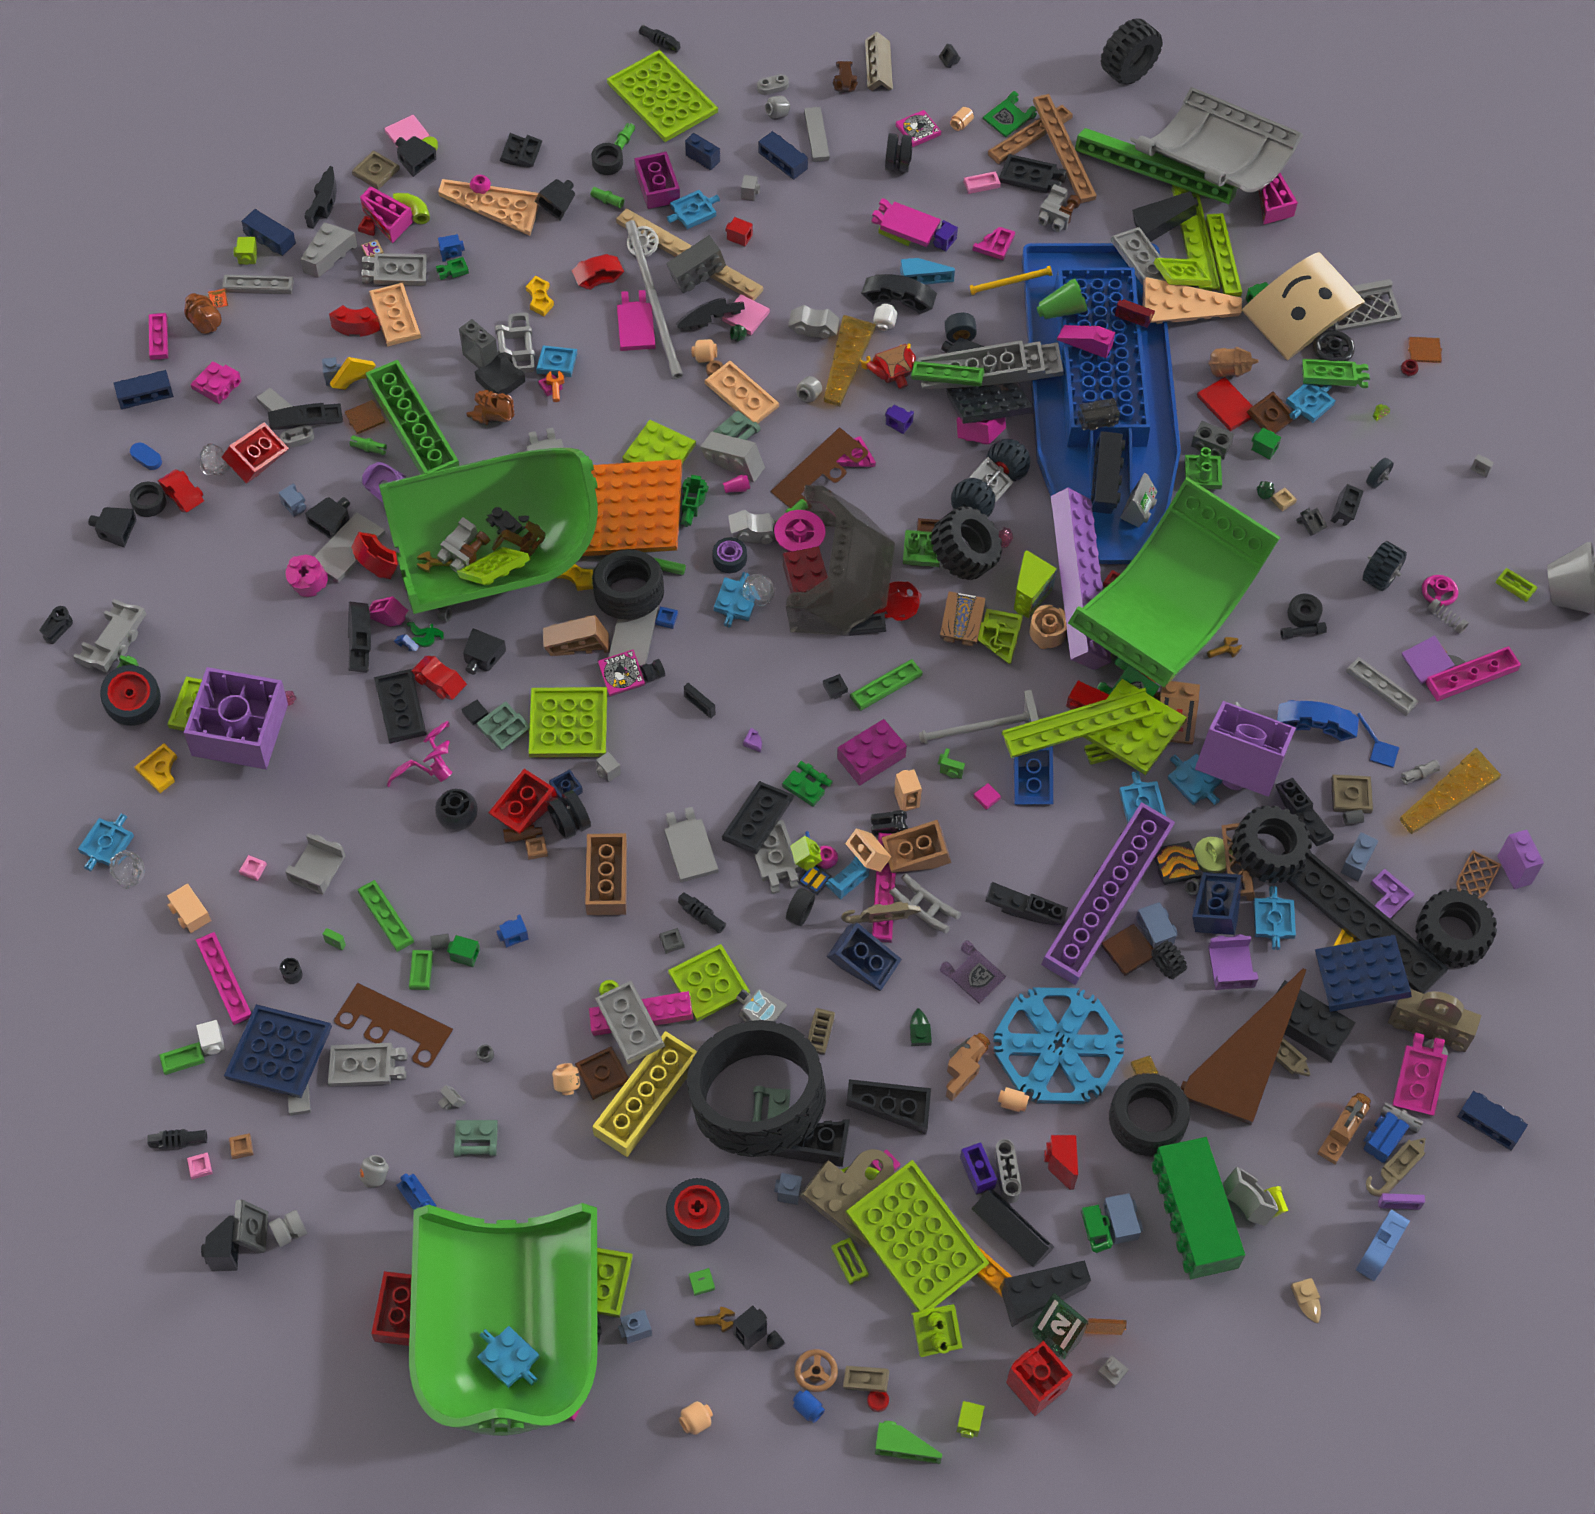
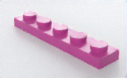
(224, 978)

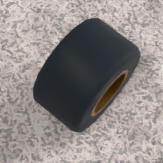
(960, 326)

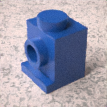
(450, 246)
(512, 932)

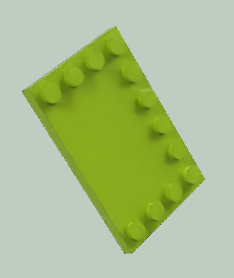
(662, 95)
(917, 1237)

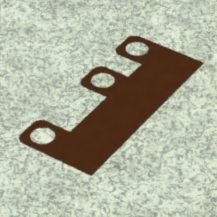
(819, 462)
(393, 1015)

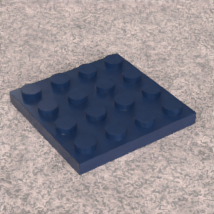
(1363, 973)
(278, 1051)

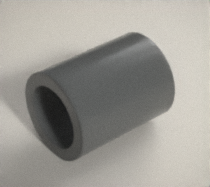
(1353, 817)
(440, 941)

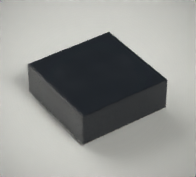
(474, 712)

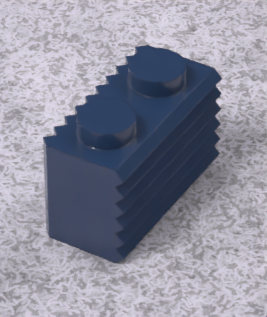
(702, 151)

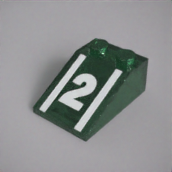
(1059, 1326)

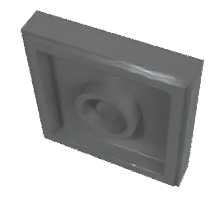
(250, 1226)

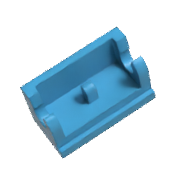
(848, 878)

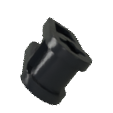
(56, 625)
(888, 822)

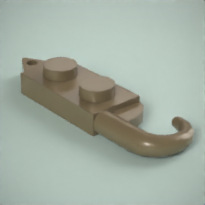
(881, 913)
(1292, 1059)
(1398, 1166)

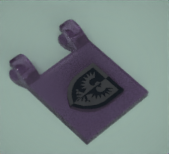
(976, 975)

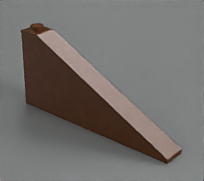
(1239, 1069)

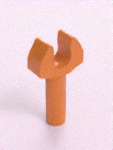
(555, 385)

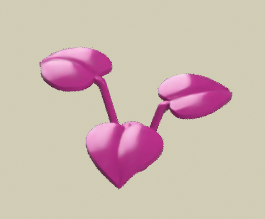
(438, 767)

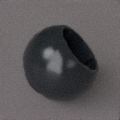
(456, 817)

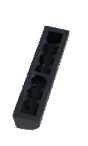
(1012, 1227)

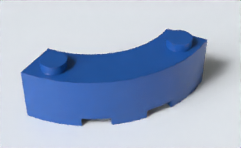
(1331, 718)

